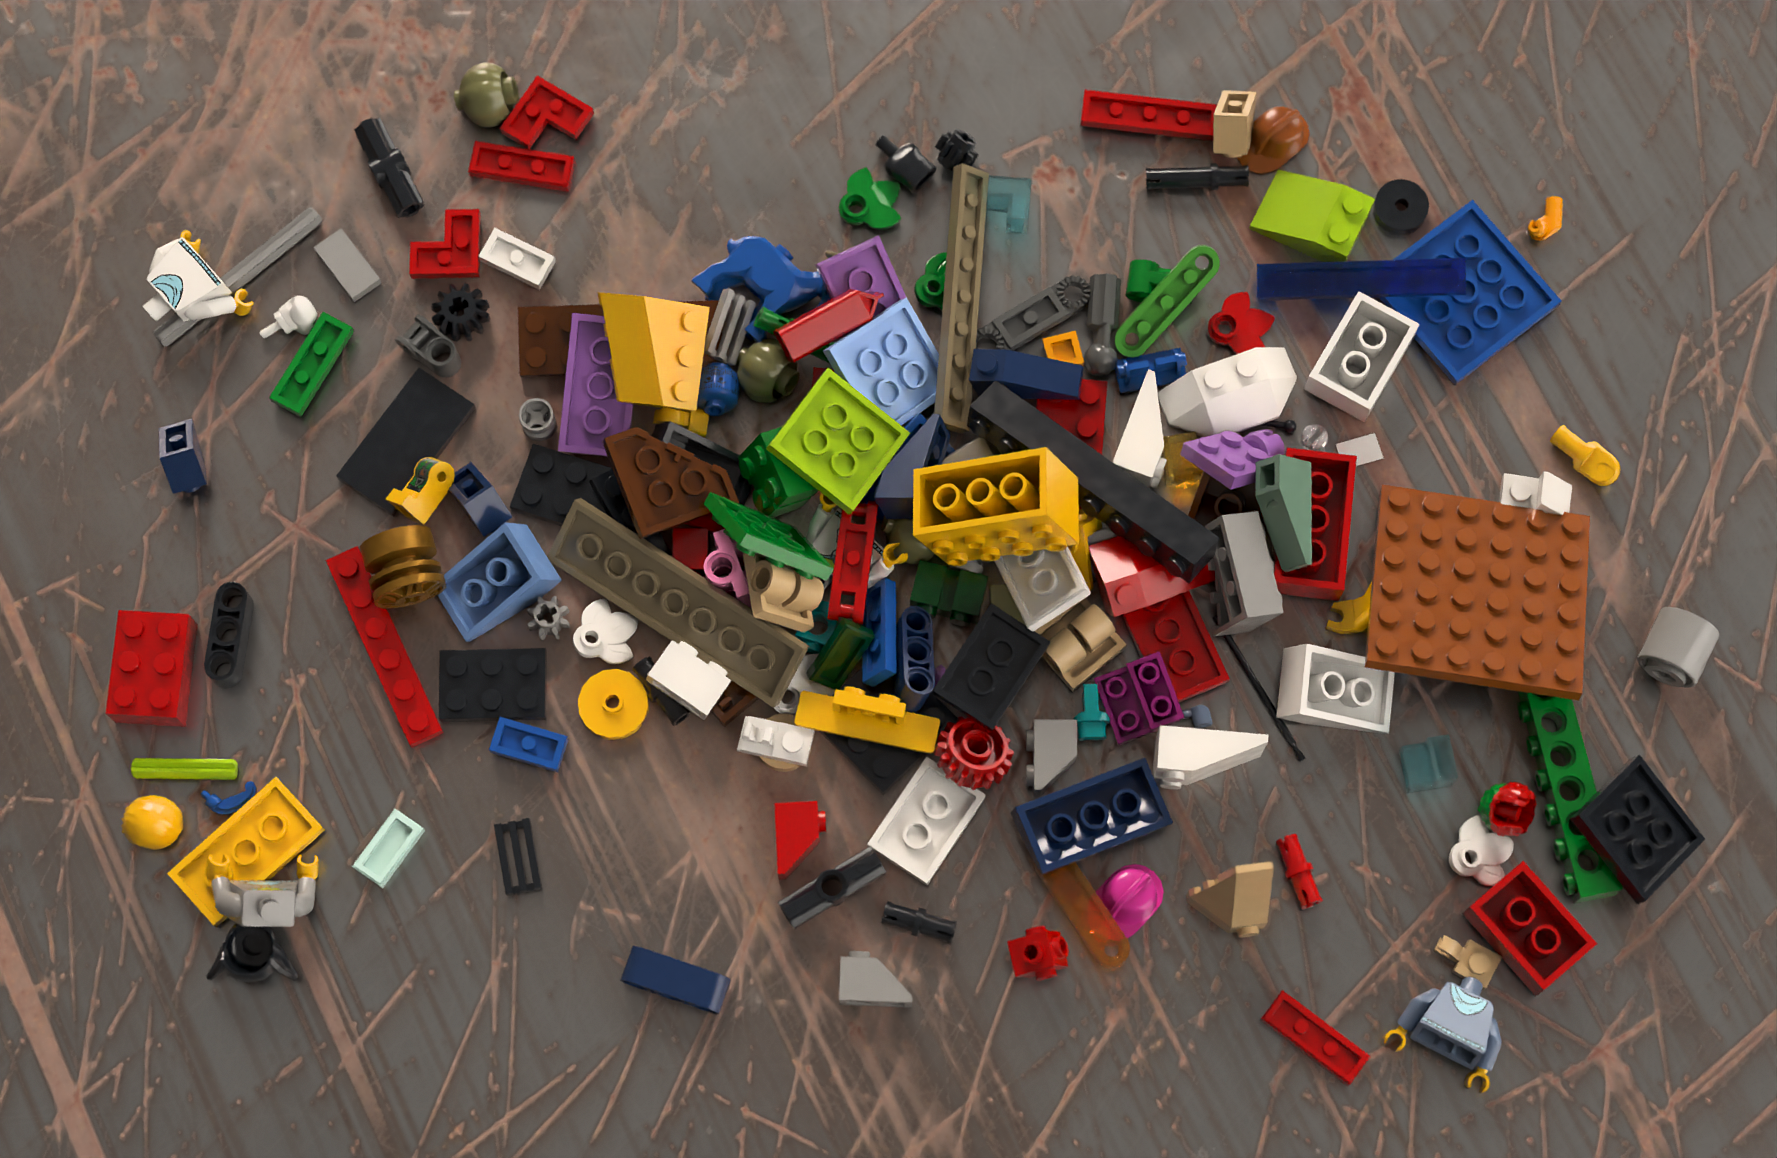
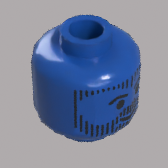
(718, 389)

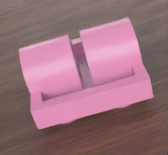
(727, 560)

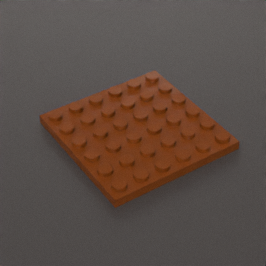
(1479, 592)

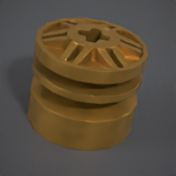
(402, 566)

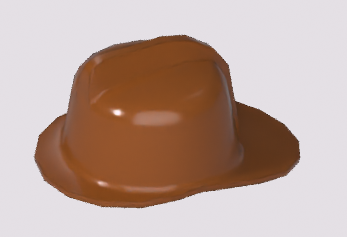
(1275, 140)

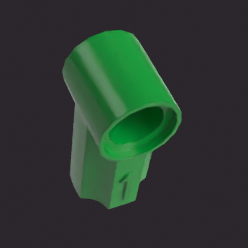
(1143, 278)

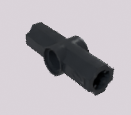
(389, 167)
(811, 900)

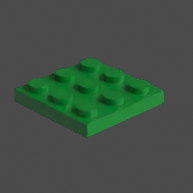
(767, 536)

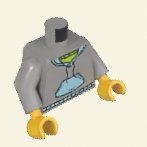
(263, 901)

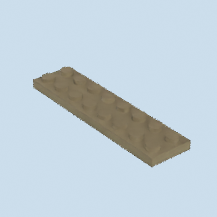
(676, 601)

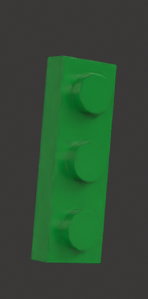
(311, 364)

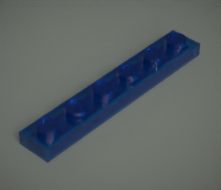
(1371, 278)

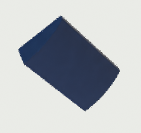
(1091, 816)

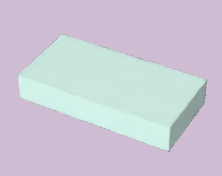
(388, 848)

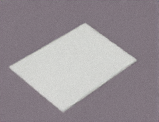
(1364, 447)

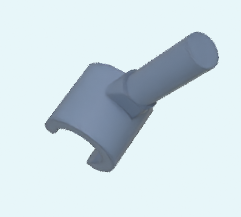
(1200, 716)

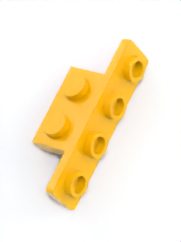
(867, 718)

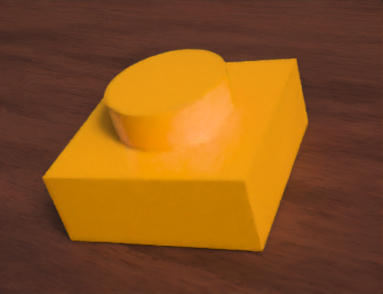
(1064, 348)

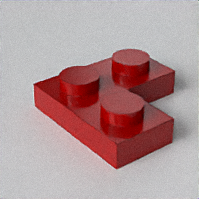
(545, 105)
(456, 254)

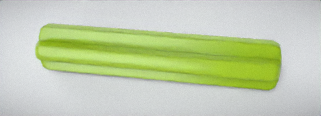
(184, 768)

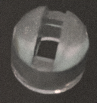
(1320, 442)

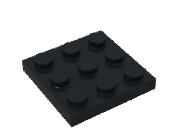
(878, 762)
(1638, 829)

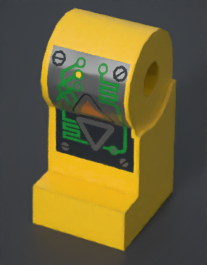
(424, 490)

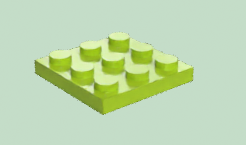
(838, 441)

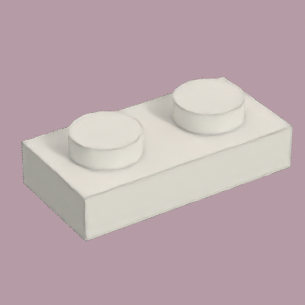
(517, 258)

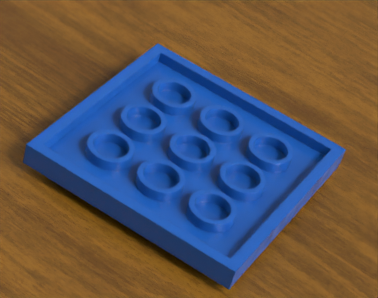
(1500, 298)

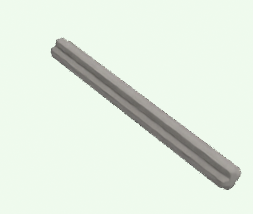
(248, 268)

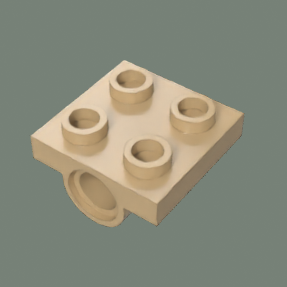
(781, 593)
(1080, 643)

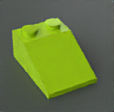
(1312, 215)

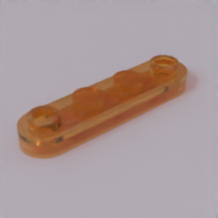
(1087, 914)

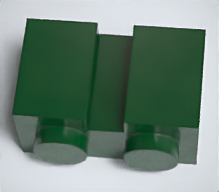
(949, 593)

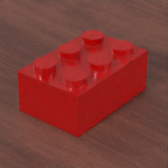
(151, 668)
(1529, 928)

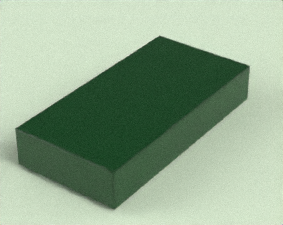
(840, 654)

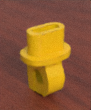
(692, 420)

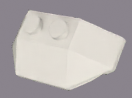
(1230, 393)

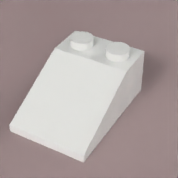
(1143, 437)
(1333, 690)
(1194, 754)

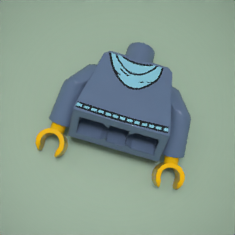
(1455, 1025)

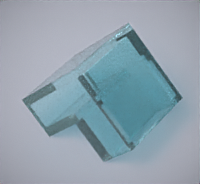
(1012, 197)
(1428, 764)

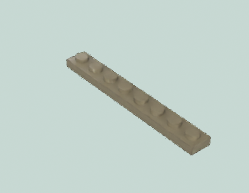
(961, 296)

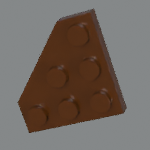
(662, 481)

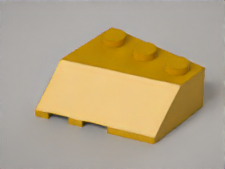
(655, 349)

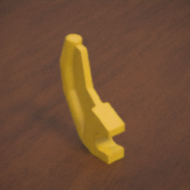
(1353, 613)

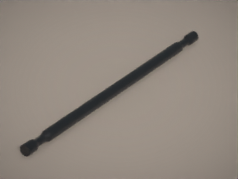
(1262, 693)

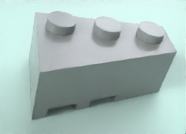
(1243, 575)

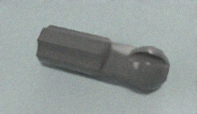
(1102, 319)

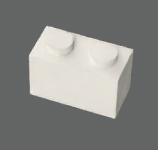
(689, 678)

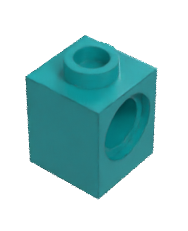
(817, 642)

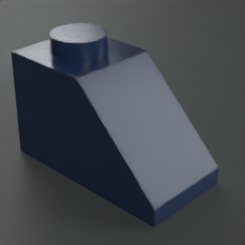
(182, 457)
(479, 499)

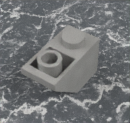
(1053, 752)

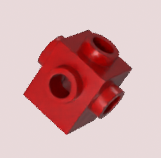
(1038, 953)

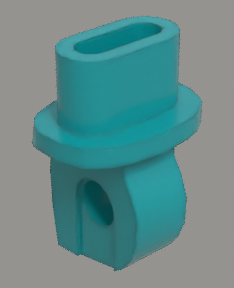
(1091, 721)

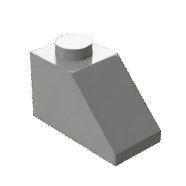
(869, 983)

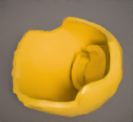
(152, 822)

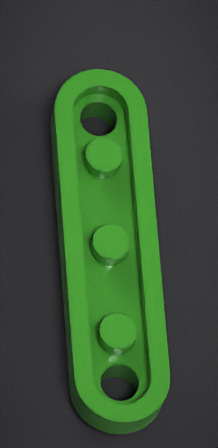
(1167, 301)

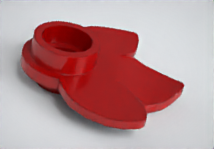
(1244, 322)

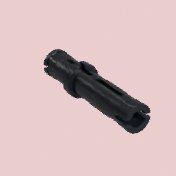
(1197, 177)

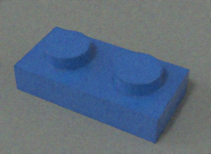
(528, 744)

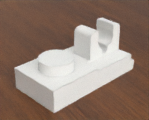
(775, 740)

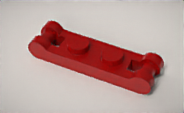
(853, 563)

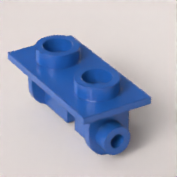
(1167, 364)

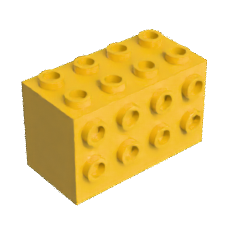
(996, 506)

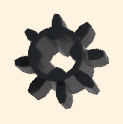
(956, 149)

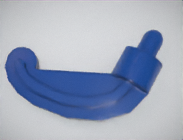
(231, 804)

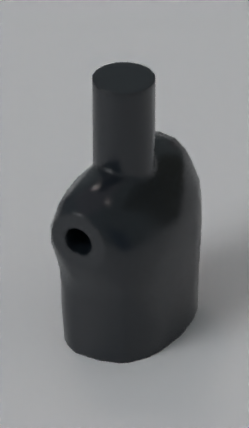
(906, 164)

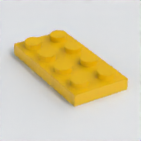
(256, 838)

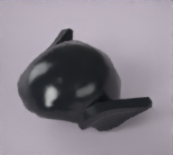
(251, 955)

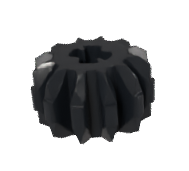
(474, 312)

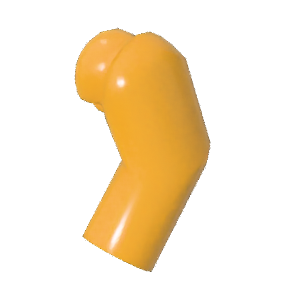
(1550, 222)

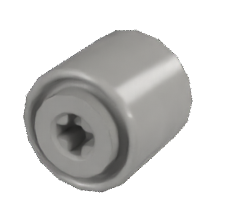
(1678, 647)

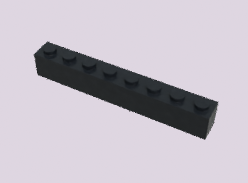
(1103, 487)

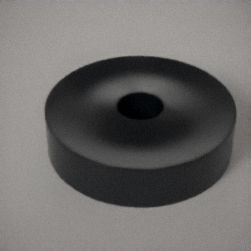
(1399, 221)

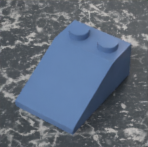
(497, 580)

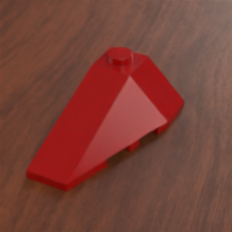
(1135, 580)

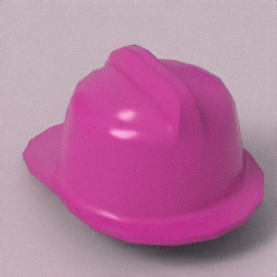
(1131, 896)

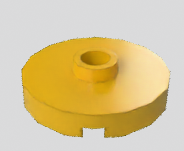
(618, 721)

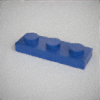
(880, 616)

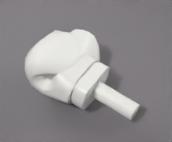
(295, 315)

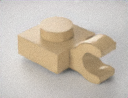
(1471, 960)

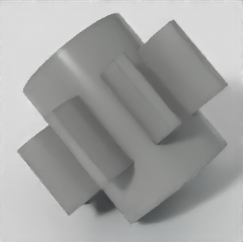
(557, 614)

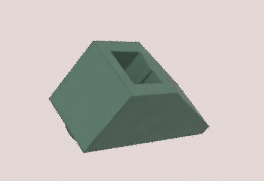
(1286, 506)

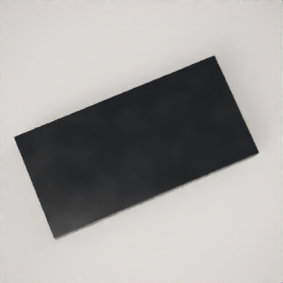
(413, 427)

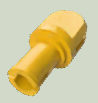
(1588, 458)

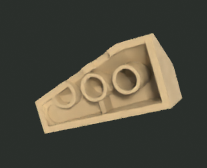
(1236, 899)

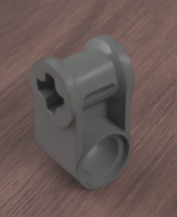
(426, 343)

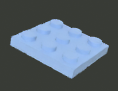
(889, 362)

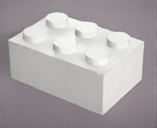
(1361, 356)

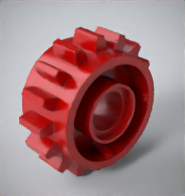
(972, 769)

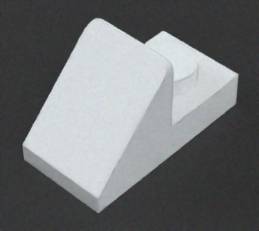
(1541, 493)

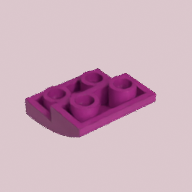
(1139, 698)

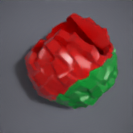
(1508, 808)

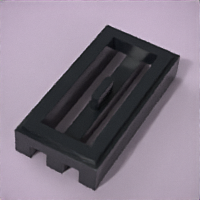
(512, 827)

